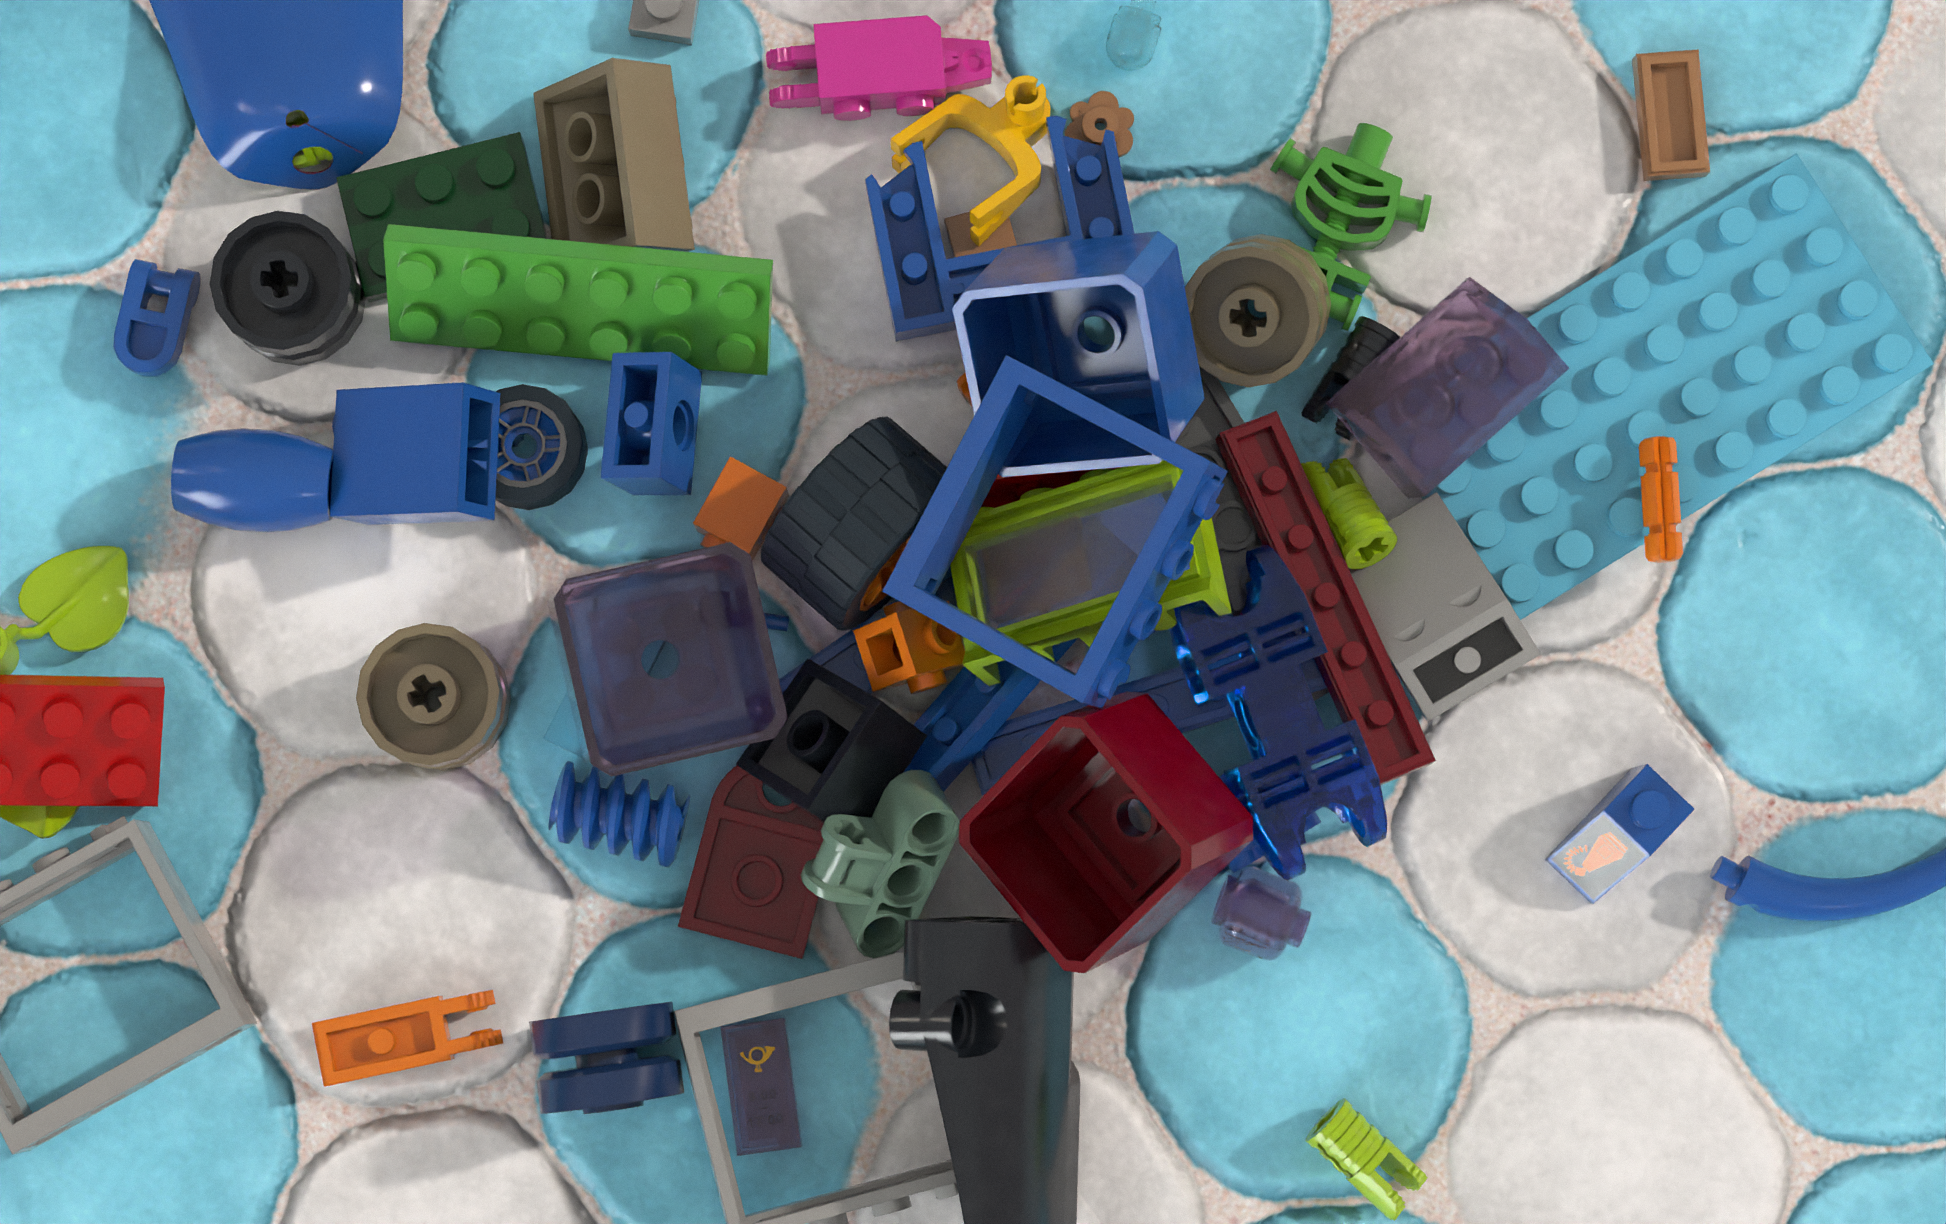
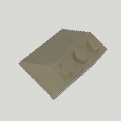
(615, 157)

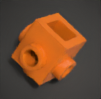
(908, 650)

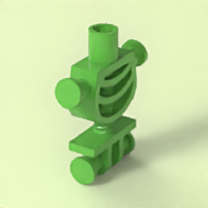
(1356, 180)

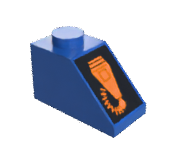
(1620, 832)

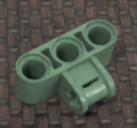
(885, 861)

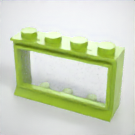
(1061, 556)

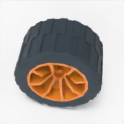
(853, 521)

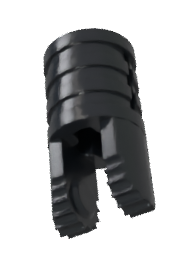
(1361, 348)

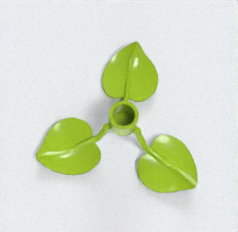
(83, 607)

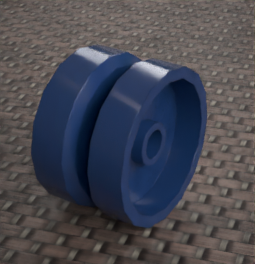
(606, 1058)

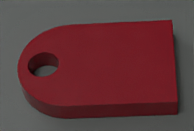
(750, 870)

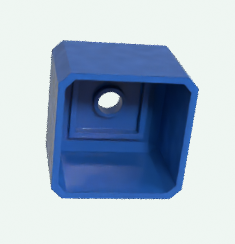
(1035, 310)

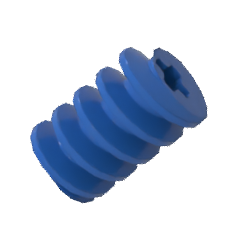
(618, 815)

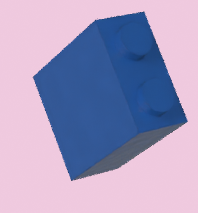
(415, 454)

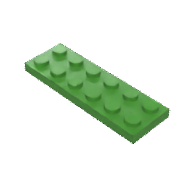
(577, 298)

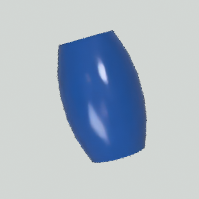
(252, 480)

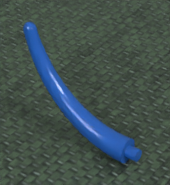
(1827, 899)

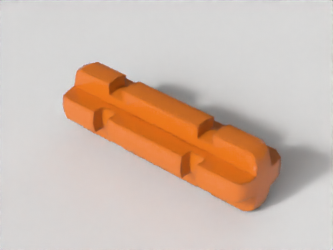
(1660, 499)

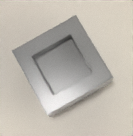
(664, 20)

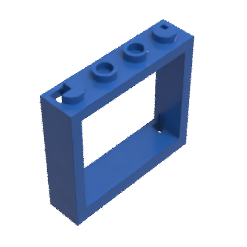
(965, 489)

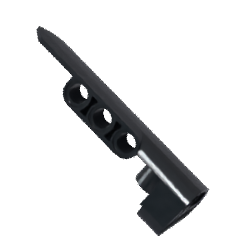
(1001, 1063)

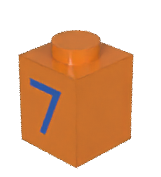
(740, 508)

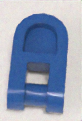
(149, 339)

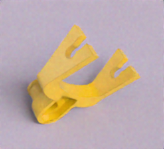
(1008, 127)

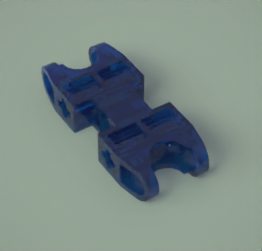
(1279, 715)

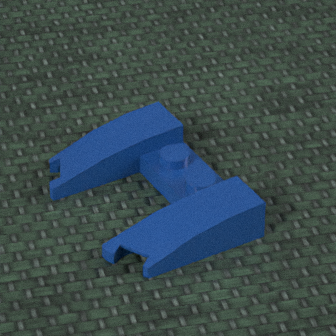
(909, 242)

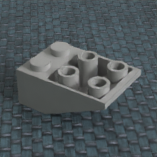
(1441, 611)

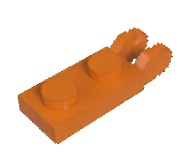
(397, 1037)

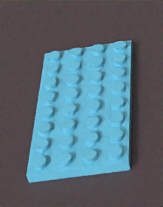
(1719, 334)

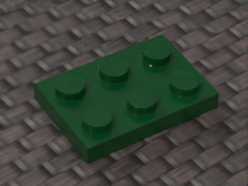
(459, 189)

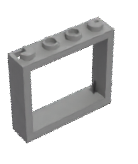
(53, 875)
(883, 1194)

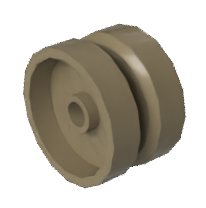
(1282, 284)
(396, 688)

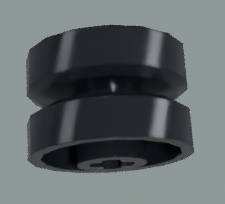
(258, 265)

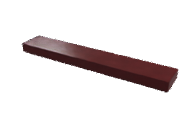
(1356, 662)

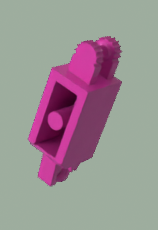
(880, 67)

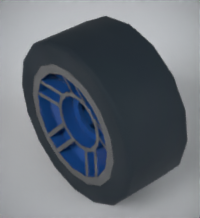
(559, 451)

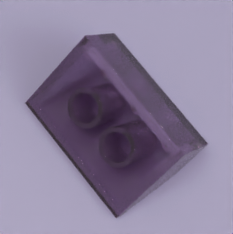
(1446, 387)

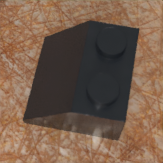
(833, 747)

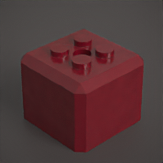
(1062, 837)

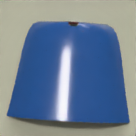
(265, 58)

